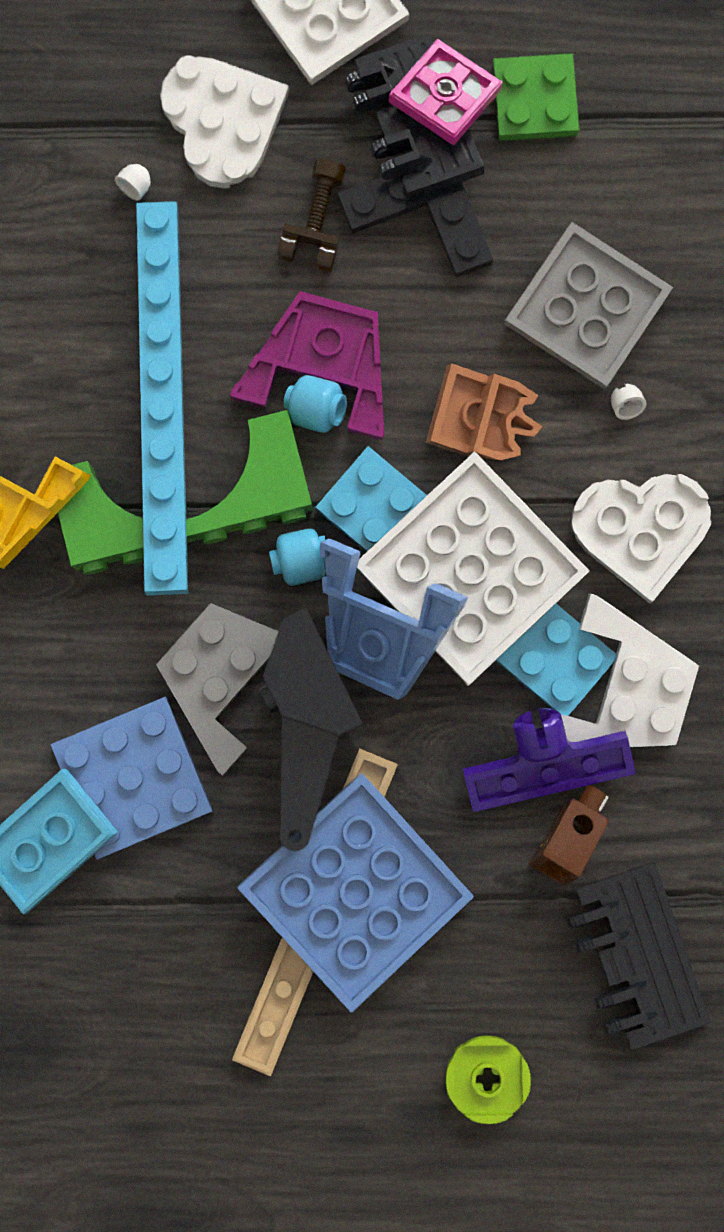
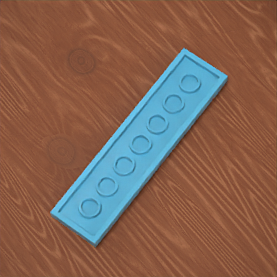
(549, 658)

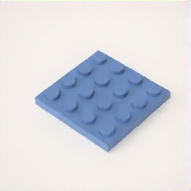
(356, 893)

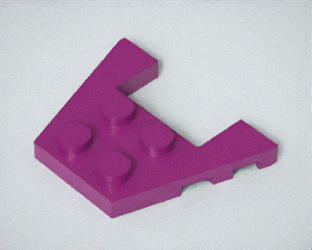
(325, 342)

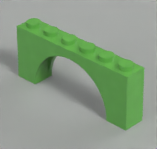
(268, 490)

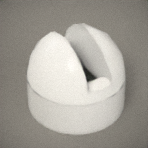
(133, 181)
(631, 409)

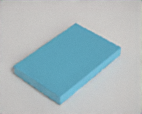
(49, 840)

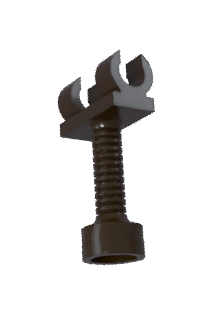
(327, 174)

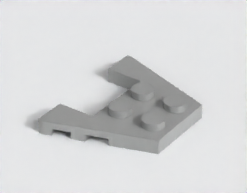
(209, 671)

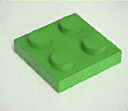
(536, 97)

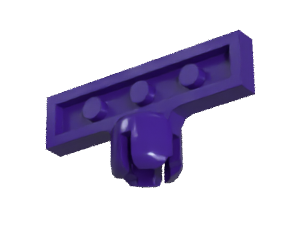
(547, 763)

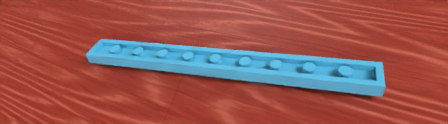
(161, 400)

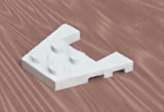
(646, 683)

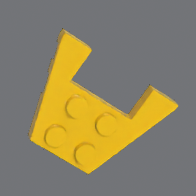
(27, 513)

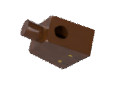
(563, 850)

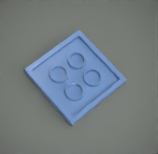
(136, 773)

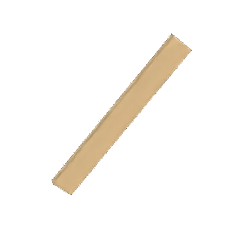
(288, 972)

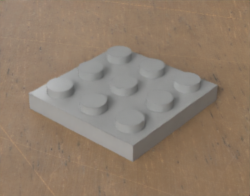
(588, 305)

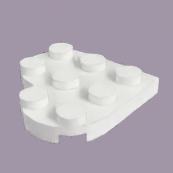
(224, 117)
(642, 530)

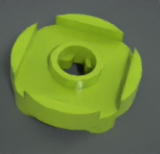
(506, 1095)

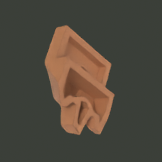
(481, 414)

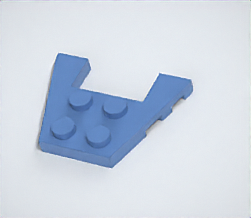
(375, 640)

